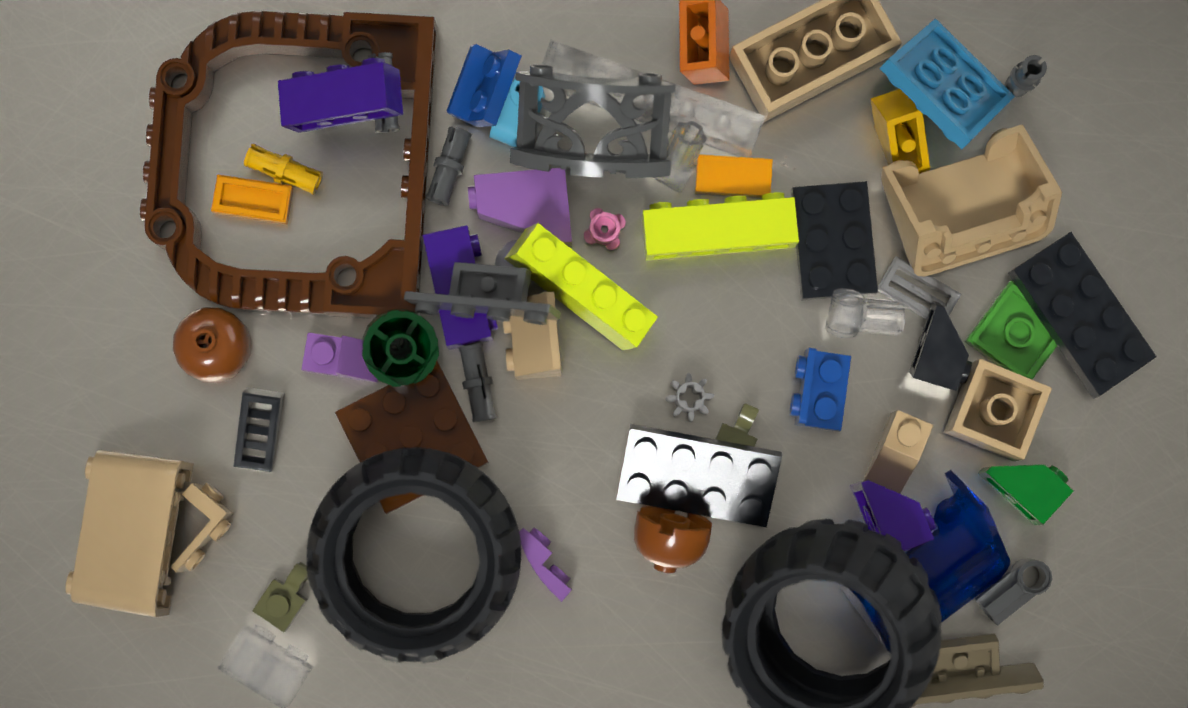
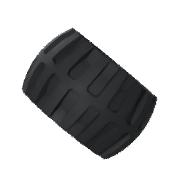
(854, 558)
(384, 629)

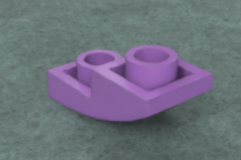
(536, 551)

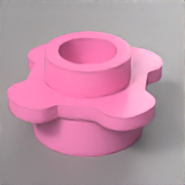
(613, 222)

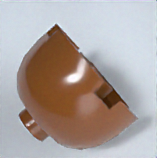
(222, 357)
(671, 538)

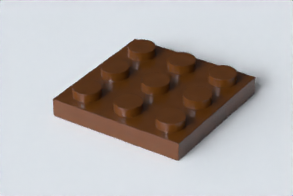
(410, 417)

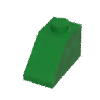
(1030, 488)

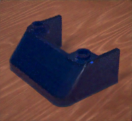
(959, 561)

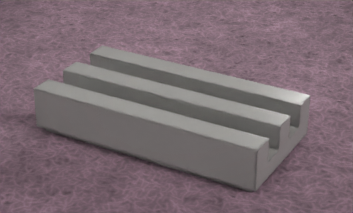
(909, 303)

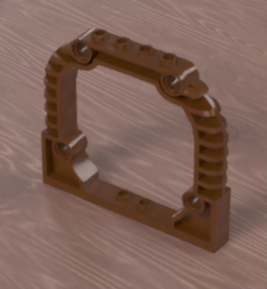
(380, 277)

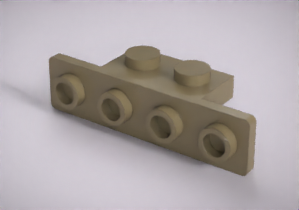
(972, 669)

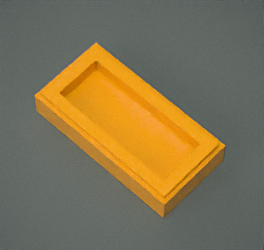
(733, 176)
(252, 199)

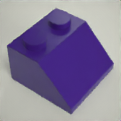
(893, 514)

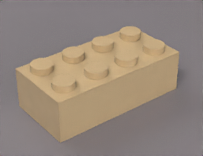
(812, 52)

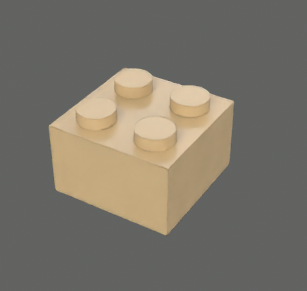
(998, 410)

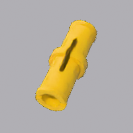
(283, 168)

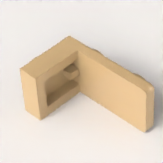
(207, 500)

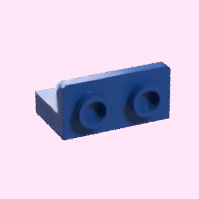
(483, 85)
(821, 389)

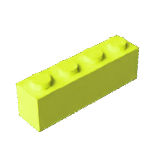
(719, 228)
(581, 287)

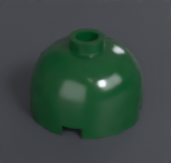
(407, 362)

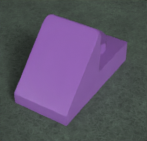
(335, 357)

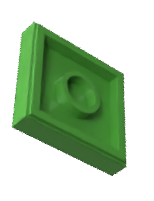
(1012, 334)

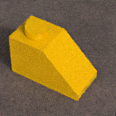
(900, 129)

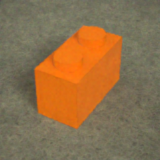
(704, 41)

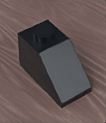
(940, 352)

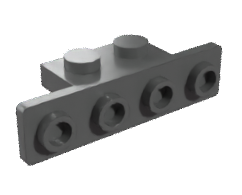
(487, 290)

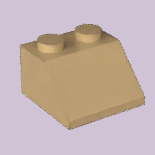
(534, 346)

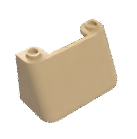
(973, 204)
(128, 532)

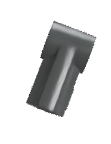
(1011, 592)

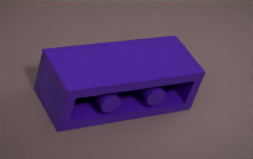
(340, 96)
(442, 251)

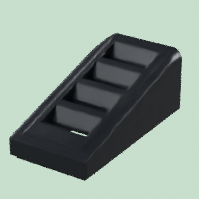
(260, 396)

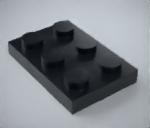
(834, 240)

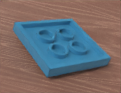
(947, 83)

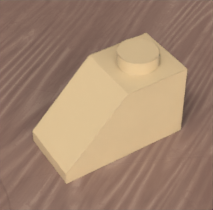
(898, 451)

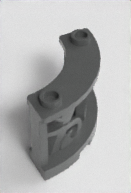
(634, 158)

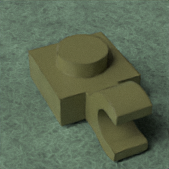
(739, 432)
(282, 600)

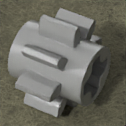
(697, 389)

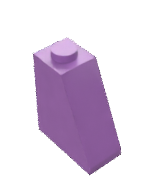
(524, 199)

